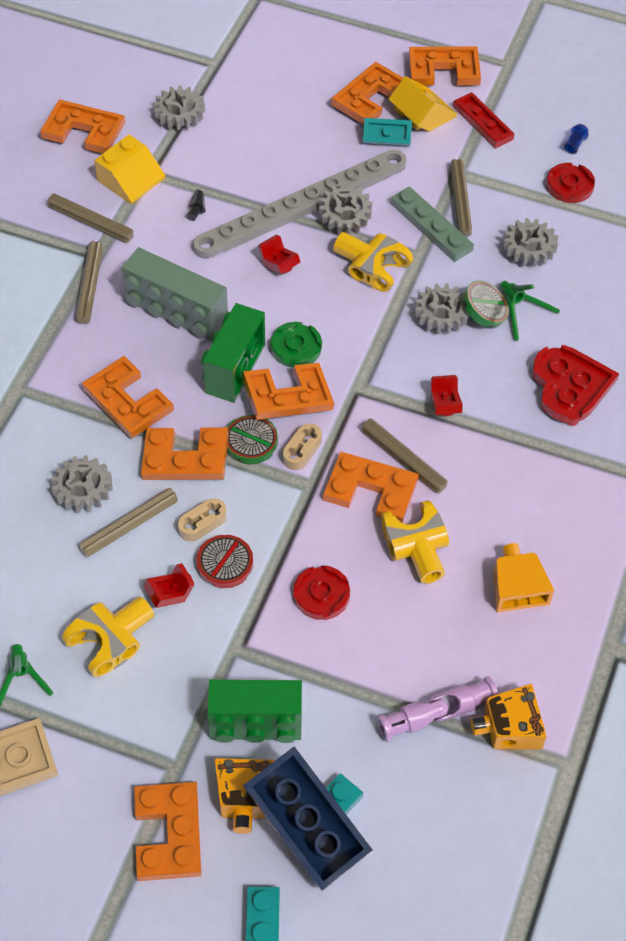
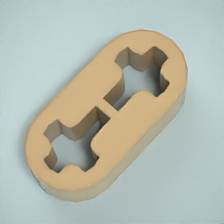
(306, 449)
(200, 517)

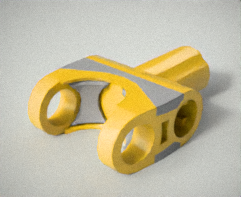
(372, 258)
(418, 541)
(109, 631)

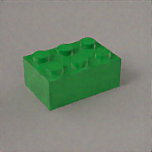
(233, 351)
(255, 710)

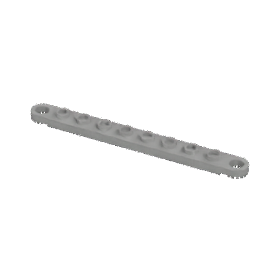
(295, 205)

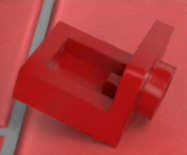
(276, 256)
(445, 395)
(170, 588)

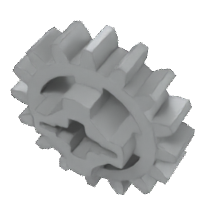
(179, 107)
(345, 208)
(530, 242)
(441, 308)
(82, 484)

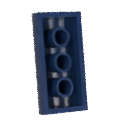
(307, 818)

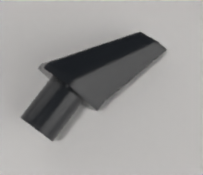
(197, 205)

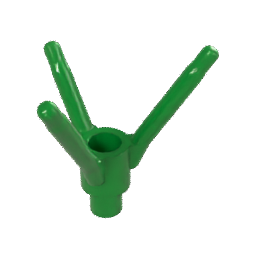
(515, 295)
(18, 667)

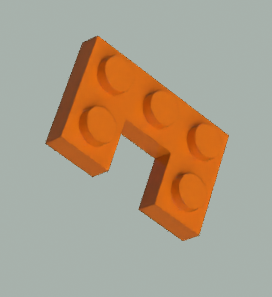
(462, 58)
(355, 96)
(101, 124)
(308, 397)
(131, 416)
(164, 463)
(354, 471)
(182, 854)

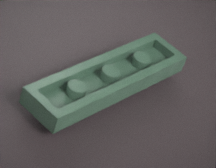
(432, 224)

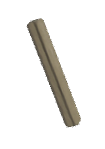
(461, 197)
(90, 217)
(89, 282)
(404, 455)
(128, 522)

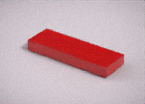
(483, 120)

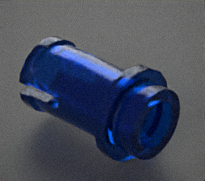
(578, 134)

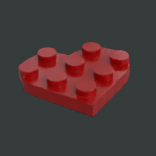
(571, 383)

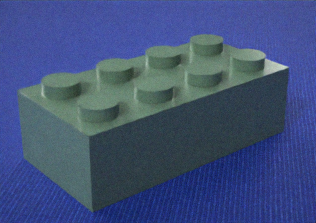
(174, 293)

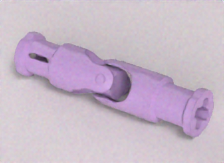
(419, 715)

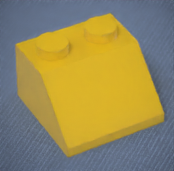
(421, 105)
(128, 169)

